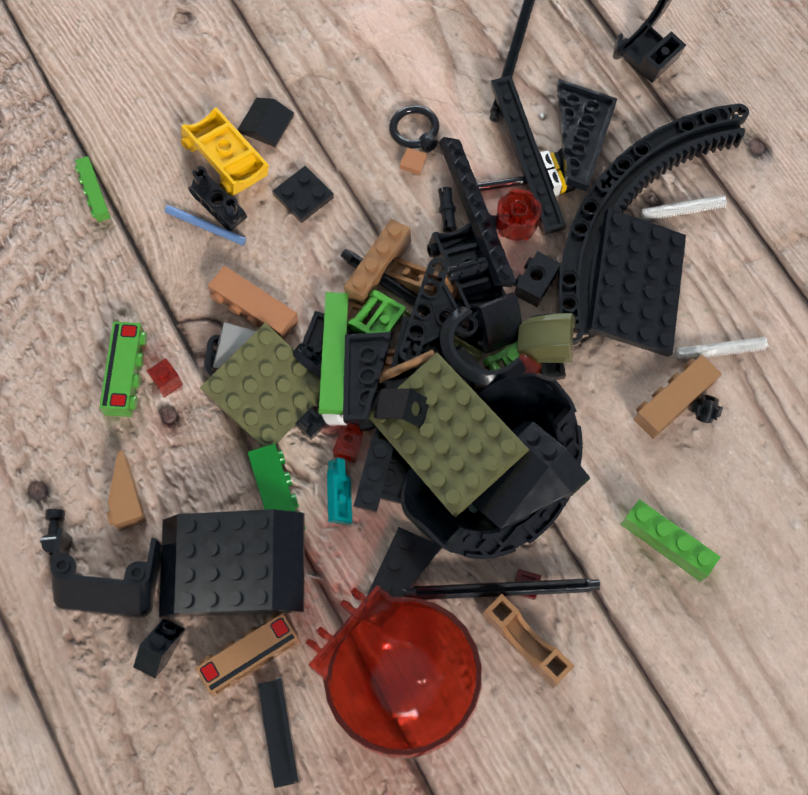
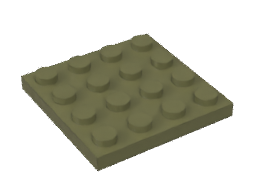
(264, 387)

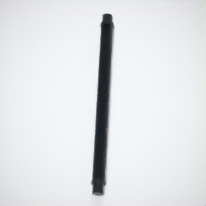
(514, 50)
(410, 297)
(505, 588)

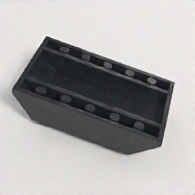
(232, 563)

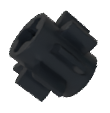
(707, 408)

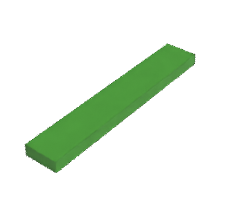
(333, 354)

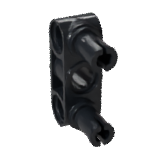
(207, 191)

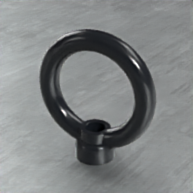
(427, 140)

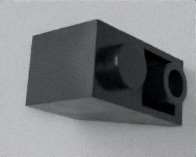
(158, 648)

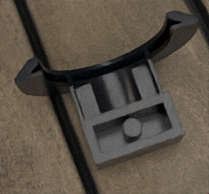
(648, 49)
(464, 363)

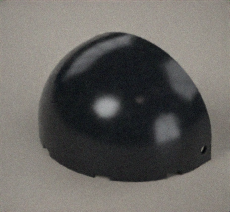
(471, 534)

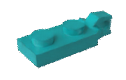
(339, 493)

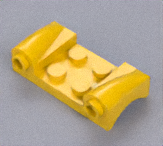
(226, 151)

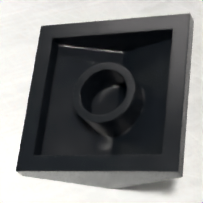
(266, 121)

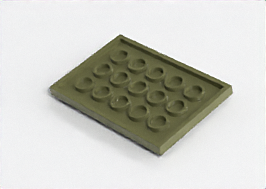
(461, 442)

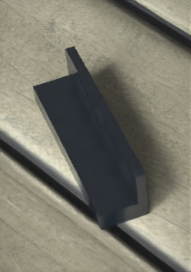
(279, 733)

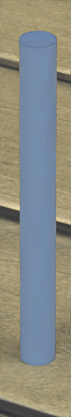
(205, 225)

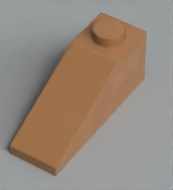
(412, 275)
(123, 498)

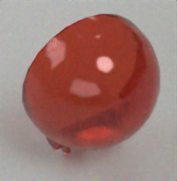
(399, 674)

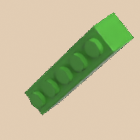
(92, 189)

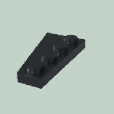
(362, 373)

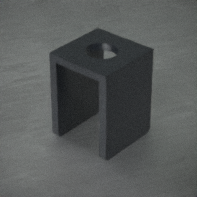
(398, 403)

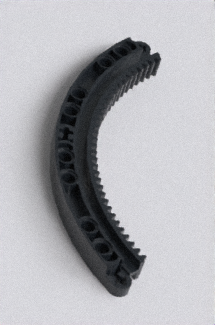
(659, 151)

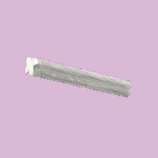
(683, 207)
(719, 348)

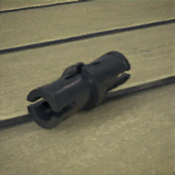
(447, 209)

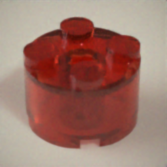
(518, 215)

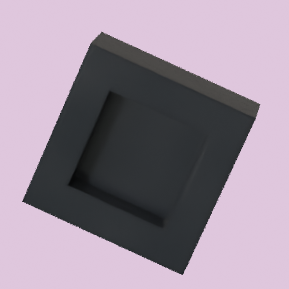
(310, 423)

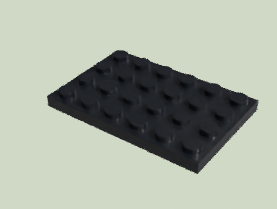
(637, 283)

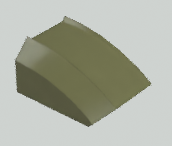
(547, 338)

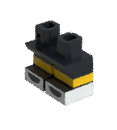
(555, 169)

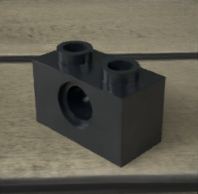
(534, 290)

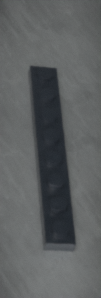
(527, 153)
(477, 212)

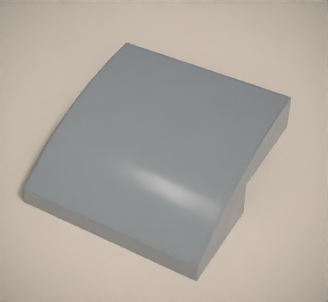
(230, 340)

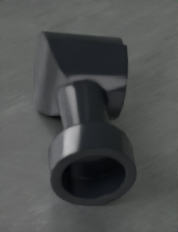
(54, 517)

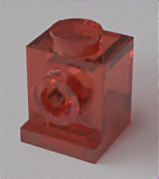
(350, 450)

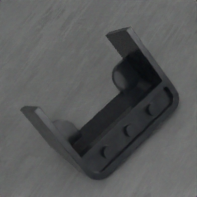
(101, 595)

